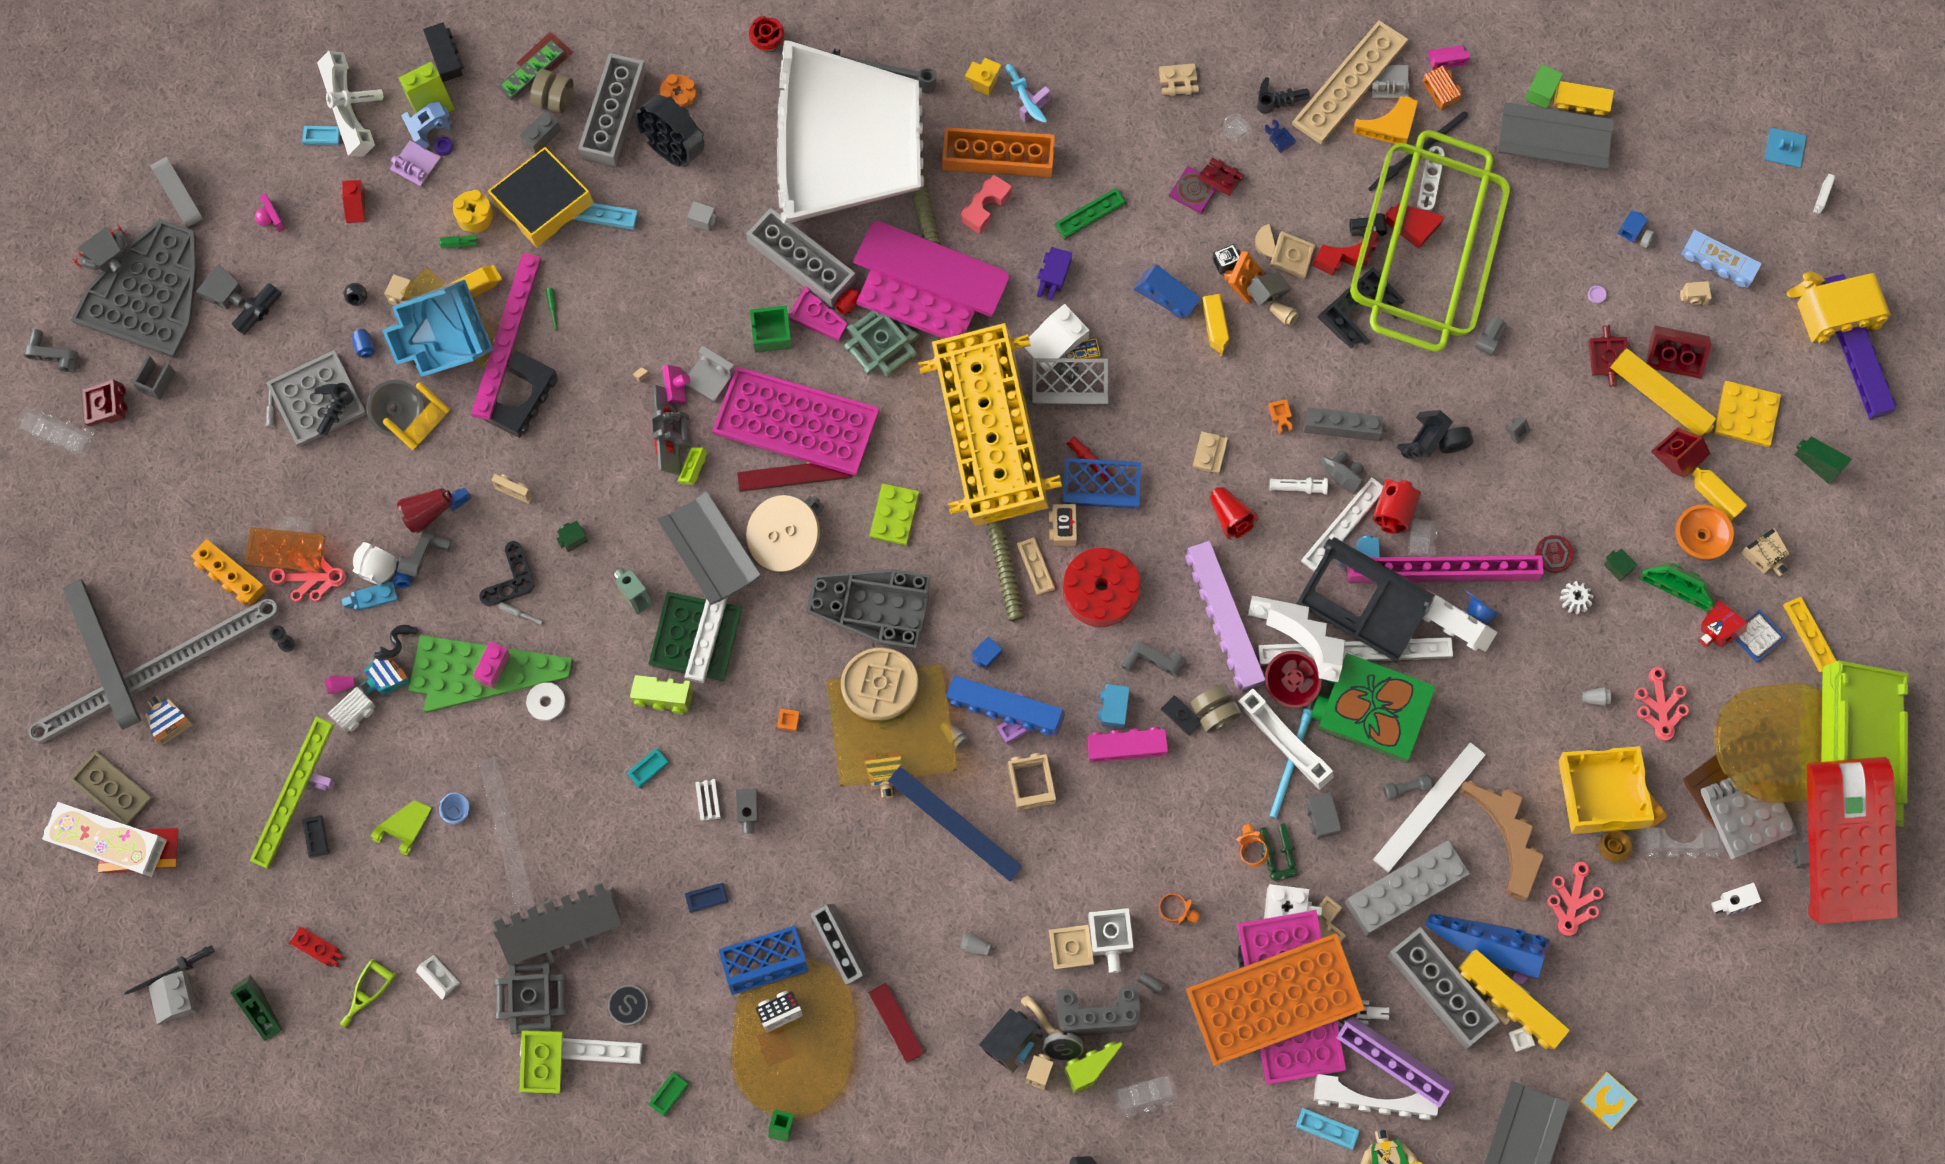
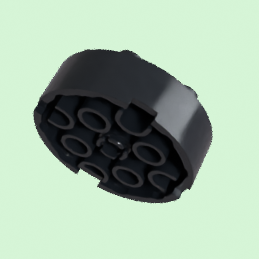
(670, 130)

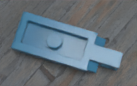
(371, 597)

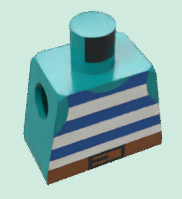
(384, 677)

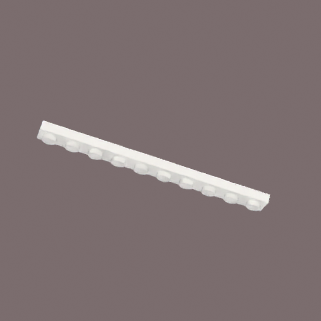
(1416, 649)

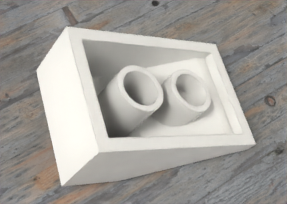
(1057, 336)

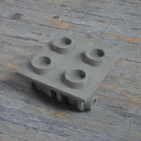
(1392, 83)

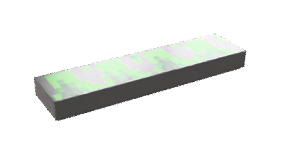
(527, 72)

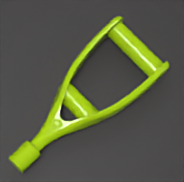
(363, 997)

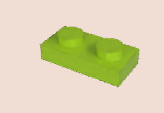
(692, 466)

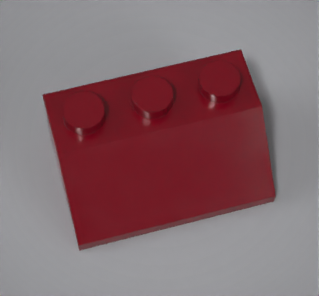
(1678, 351)

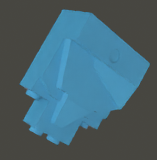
(438, 330)

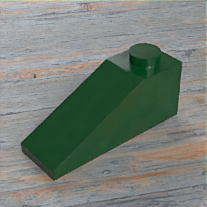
(256, 1007)

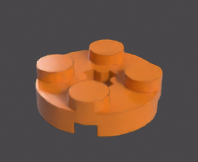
(681, 82)

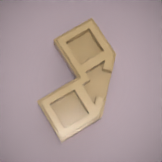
(1329, 912)

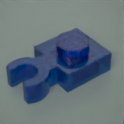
(1280, 138)

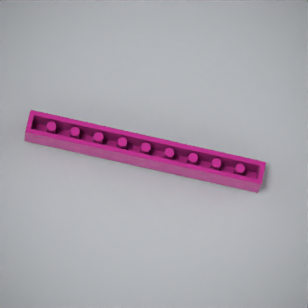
(1459, 568)

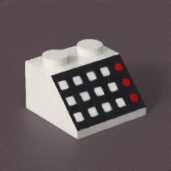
(779, 1011)

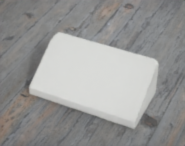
(437, 976)

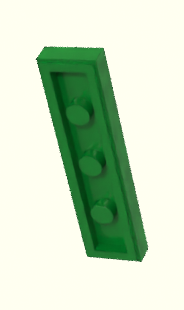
(1090, 213)

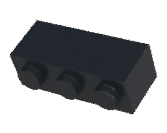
(443, 51)

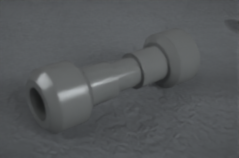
(1423, 782)

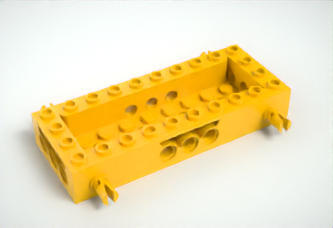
(1006, 416)

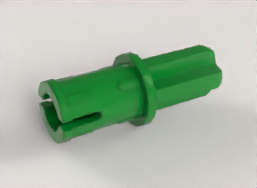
(458, 241)

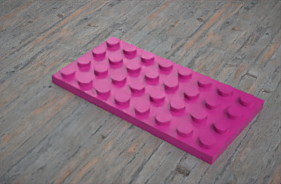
(796, 421)
(1311, 1051)

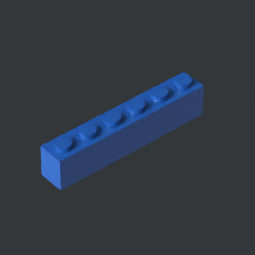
(1005, 706)

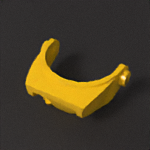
(1809, 279)

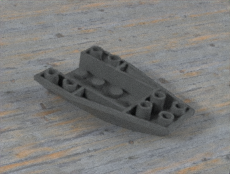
(873, 604)

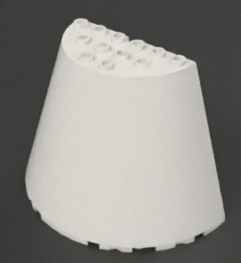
(843, 133)

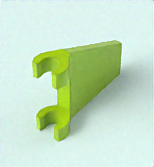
(404, 825)

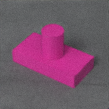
(675, 384)

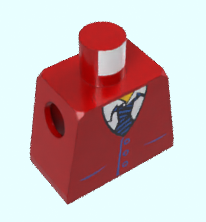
(1721, 626)

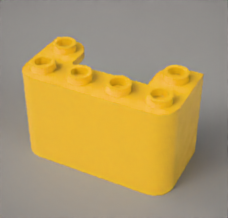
(1843, 306)

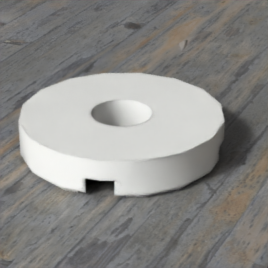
(538, 693)

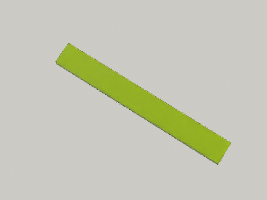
(292, 792)

